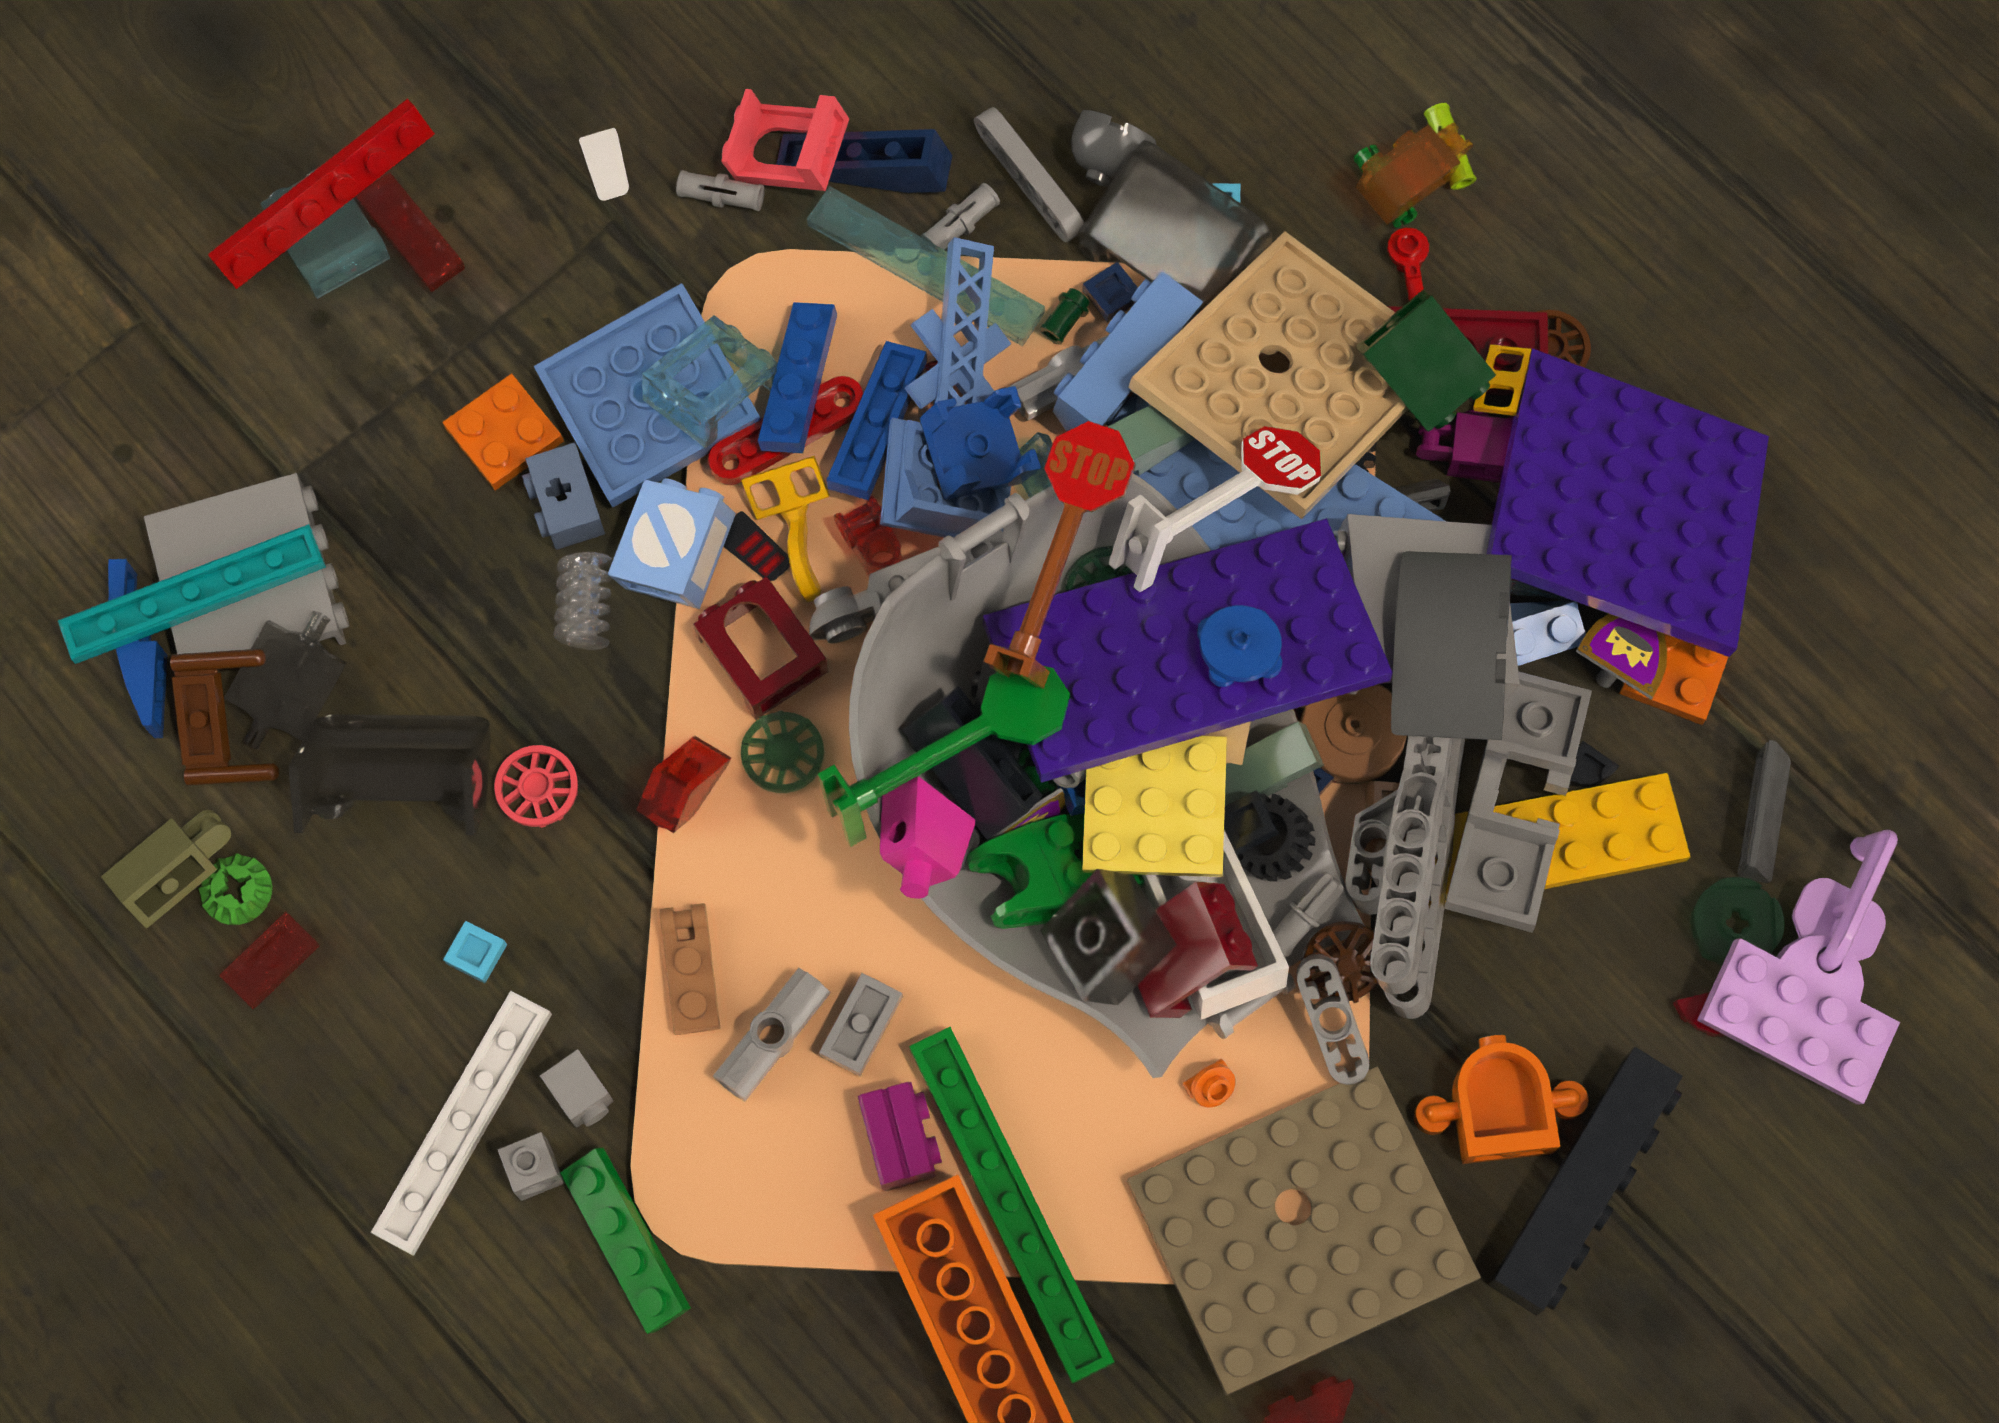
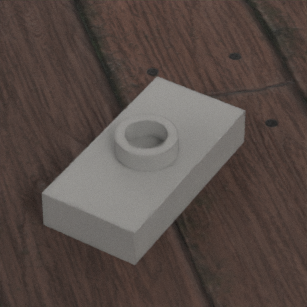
(861, 1024)

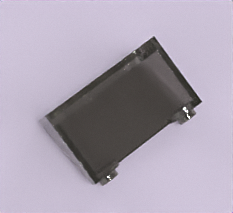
(1173, 222)

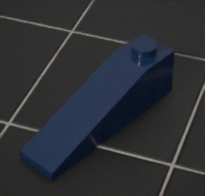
(883, 159)

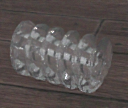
(580, 600)

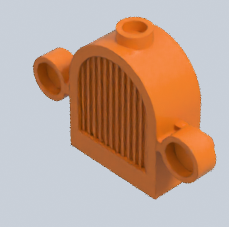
(1502, 1105)

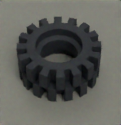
(1293, 849)

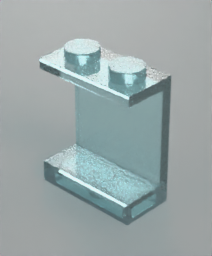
(335, 249)

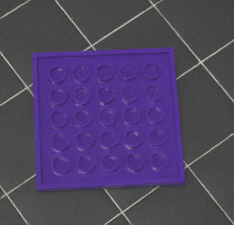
(1630, 503)

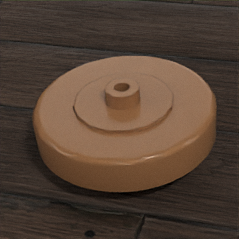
(1355, 734)

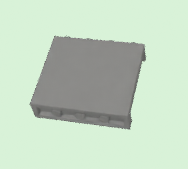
(229, 523)
(1373, 556)

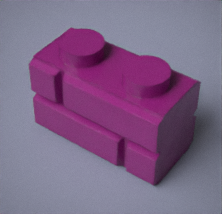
(898, 1136)

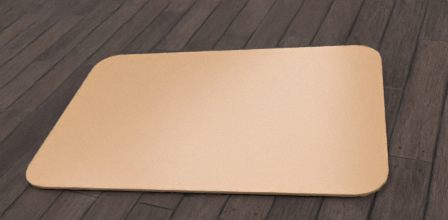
(784, 891)

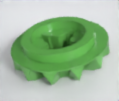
(255, 893)

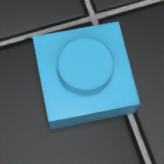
(475, 952)

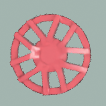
(536, 786)

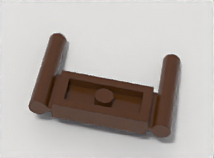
(203, 717)

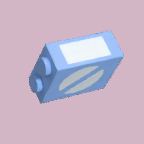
(672, 542)

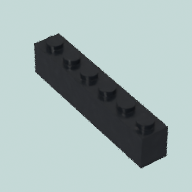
(1586, 1181)

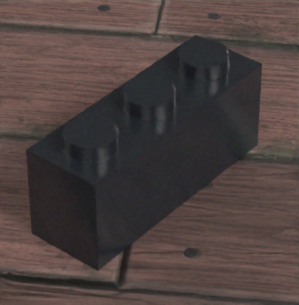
(981, 777)

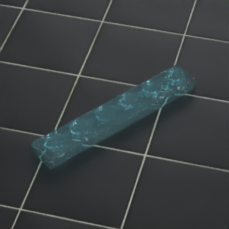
(917, 261)

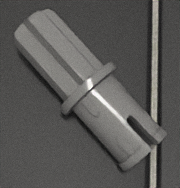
(1307, 912)

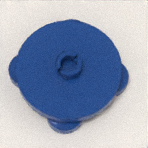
(1240, 645)

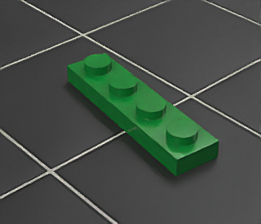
(625, 1240)

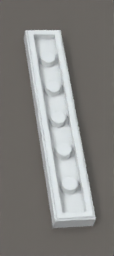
(461, 1123)

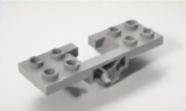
(1506, 858)

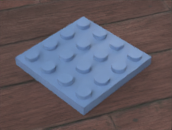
(602, 402)

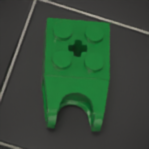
(1040, 863)

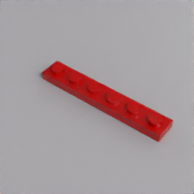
(321, 193)

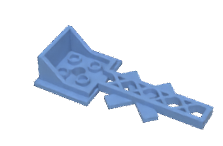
(910, 481)

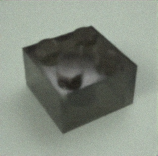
(1107, 937)

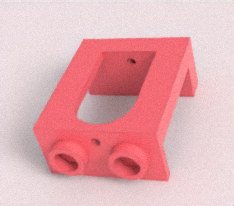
(824, 136)

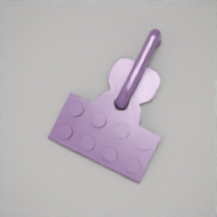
(1796, 1009)

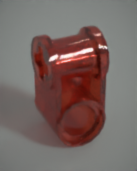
(867, 537)

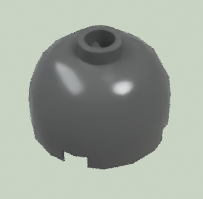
(1103, 145)

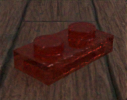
(269, 960)

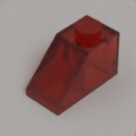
(682, 784)

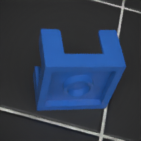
(976, 445)

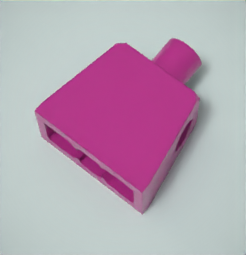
(923, 836)

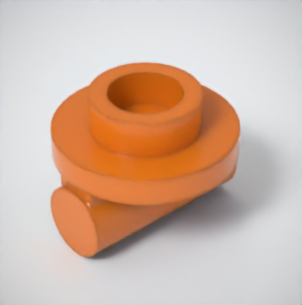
(1211, 1085)

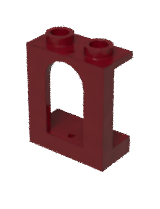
(764, 694)

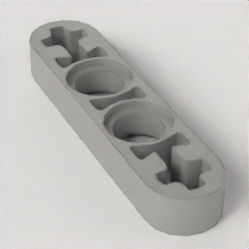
(1029, 174)

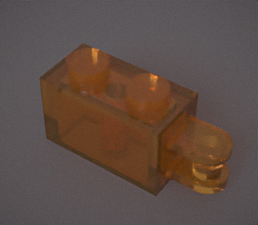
(1411, 170)

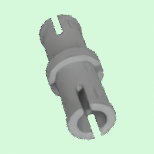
(693, 186)
(962, 217)

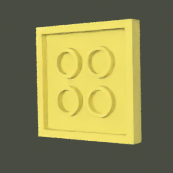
(1158, 811)

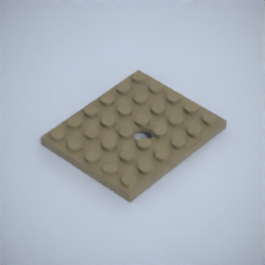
(1286, 1291)

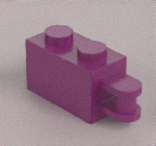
(1475, 447)

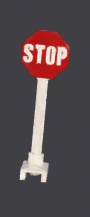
(1269, 459)

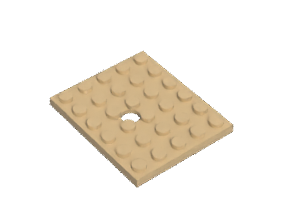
(1331, 395)

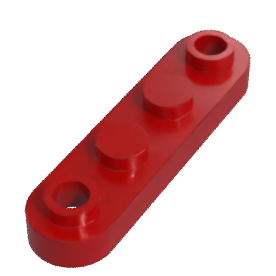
(744, 444)

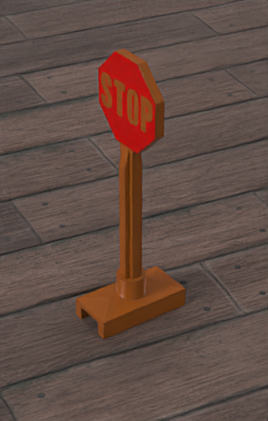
(1087, 472)

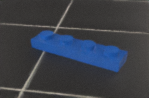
(797, 378)
(866, 440)

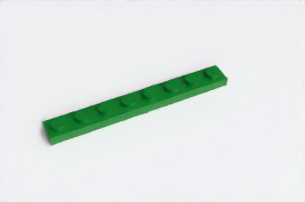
(1011, 1206)

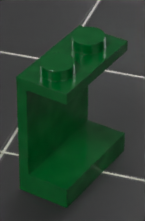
(1427, 361)

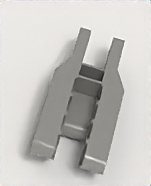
(1426, 813)

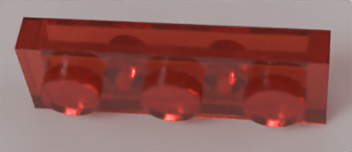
(410, 232)

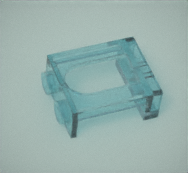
(683, 408)

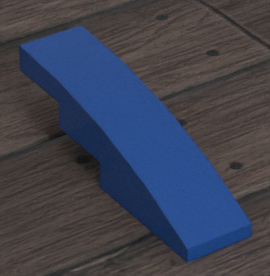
(141, 661)

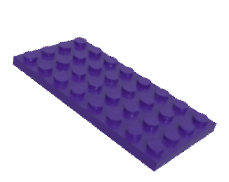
(1138, 654)

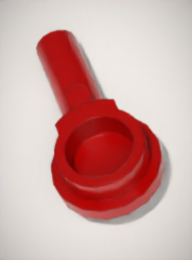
(1408, 251)

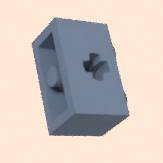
(562, 473)

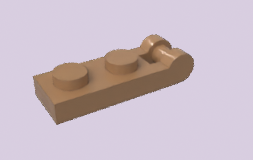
(690, 971)

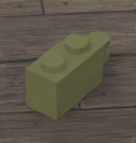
(167, 866)

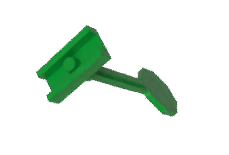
(1009, 709)

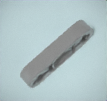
(1332, 1054)

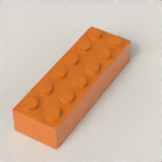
(969, 1308)

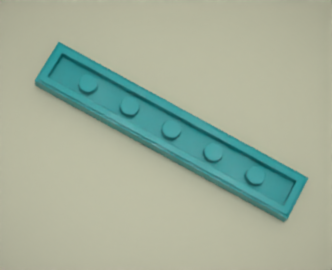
(191, 594)

